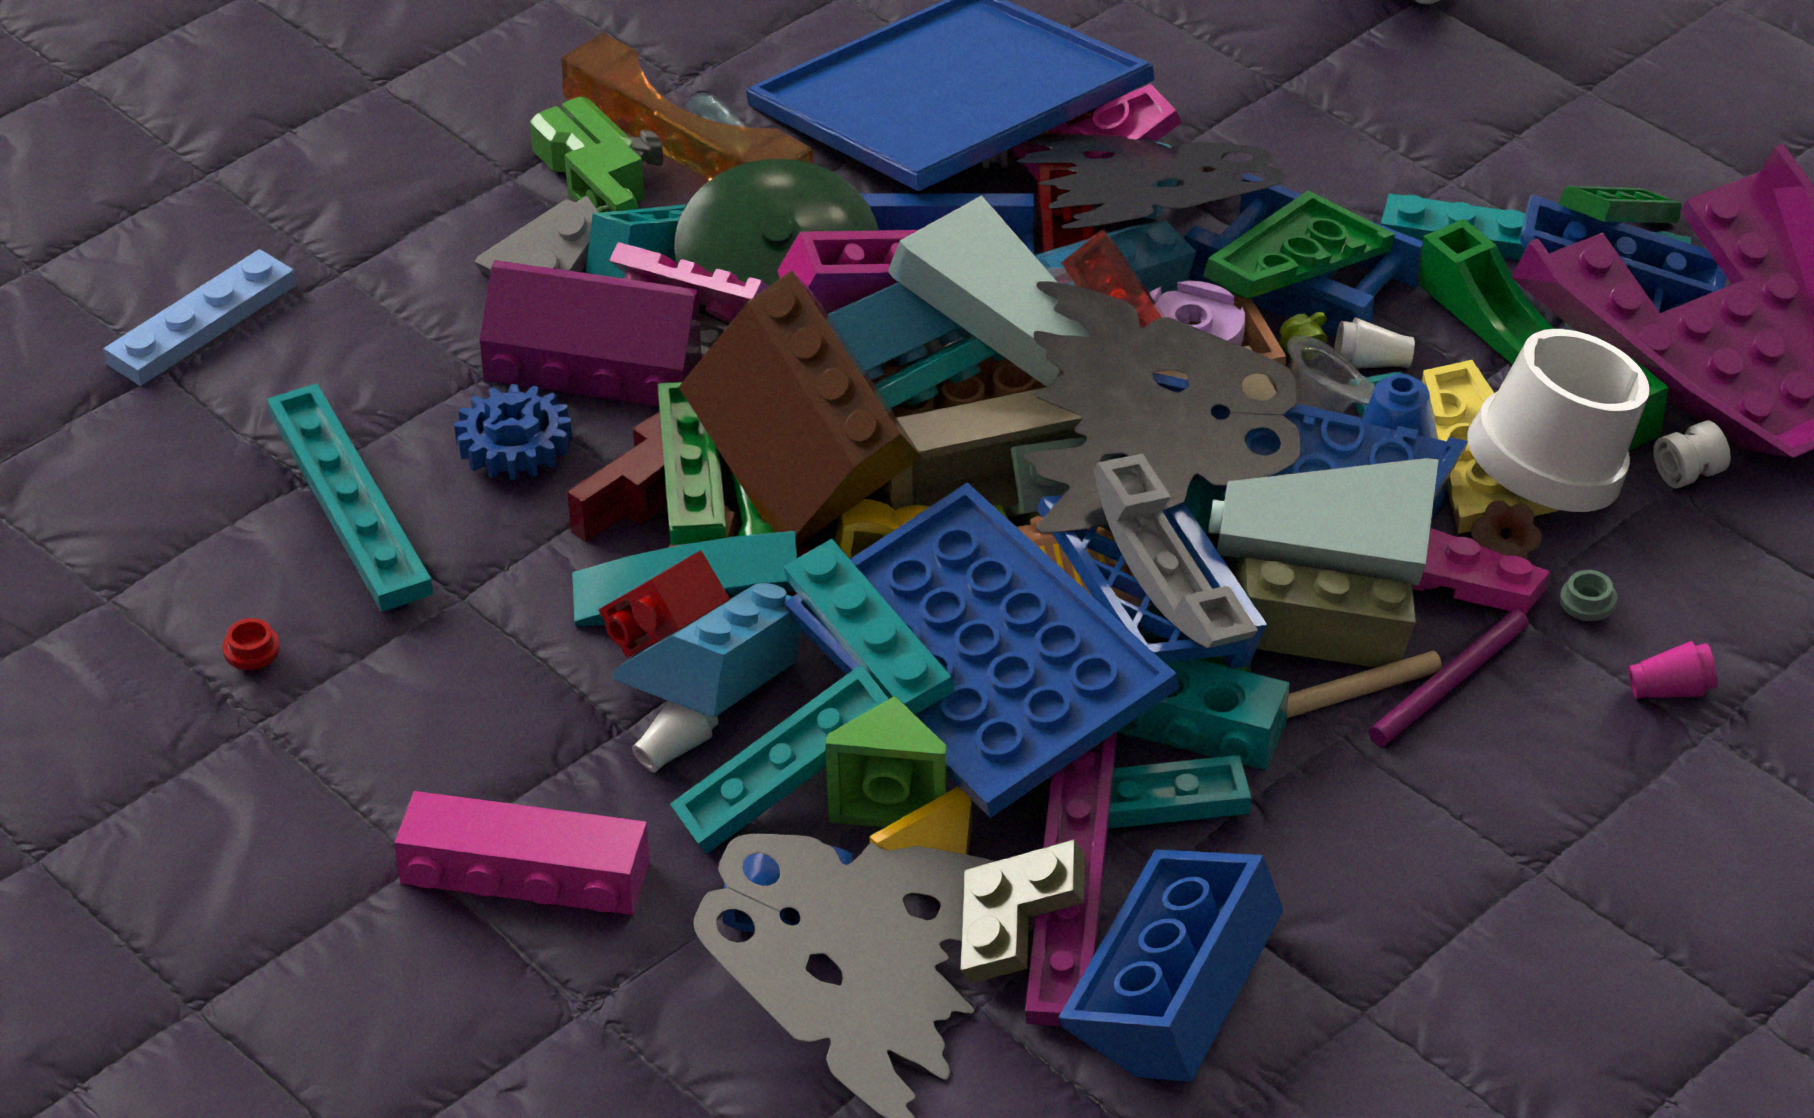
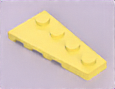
(1456, 398)

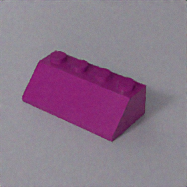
(587, 332)

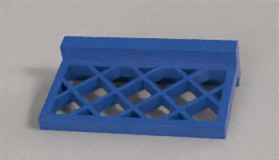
(1101, 578)

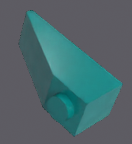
(642, 228)

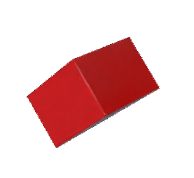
(1051, 220)

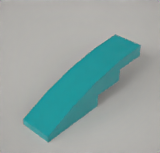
(735, 560)

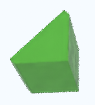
(883, 766)

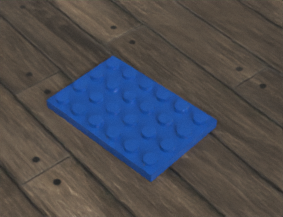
(1026, 647)

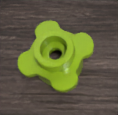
(1302, 325)

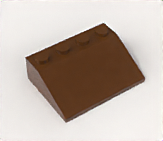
(796, 412)

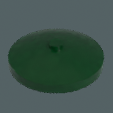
(755, 212)

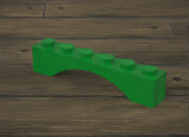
(1476, 286)

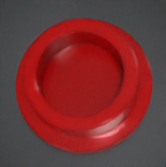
(250, 644)

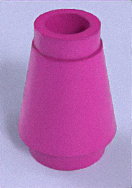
(1675, 673)

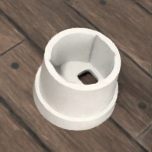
(1562, 422)

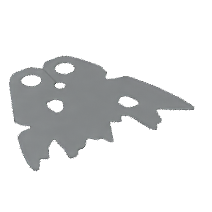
(862, 925)

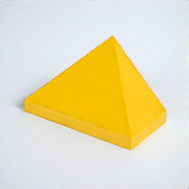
(937, 825)

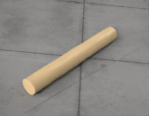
(1363, 683)

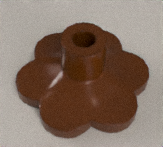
(1518, 518)

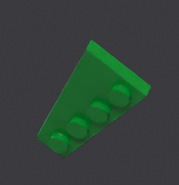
(1295, 245)

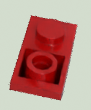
(663, 604)

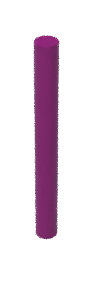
(1448, 678)

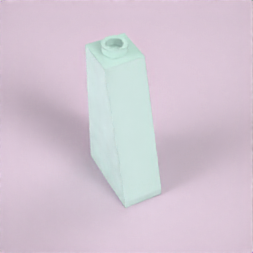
(986, 283)
(1333, 519)

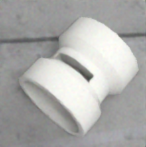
(1686, 456)

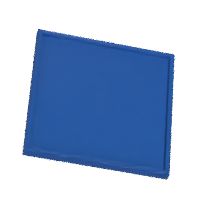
(948, 88)

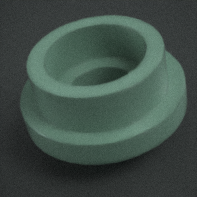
(1588, 596)

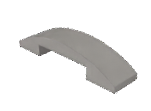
(1158, 559)

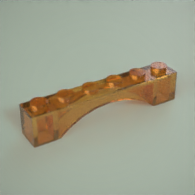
(615, 83)

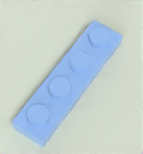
(199, 317)

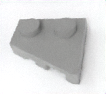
(552, 241)

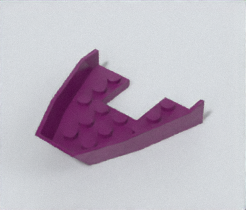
(1731, 354)

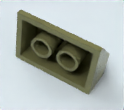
(1328, 612)

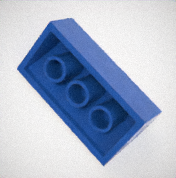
(1174, 961)

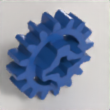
(513, 431)

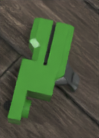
(594, 154)

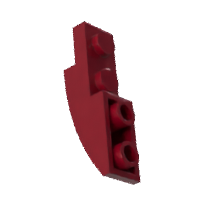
(625, 487)

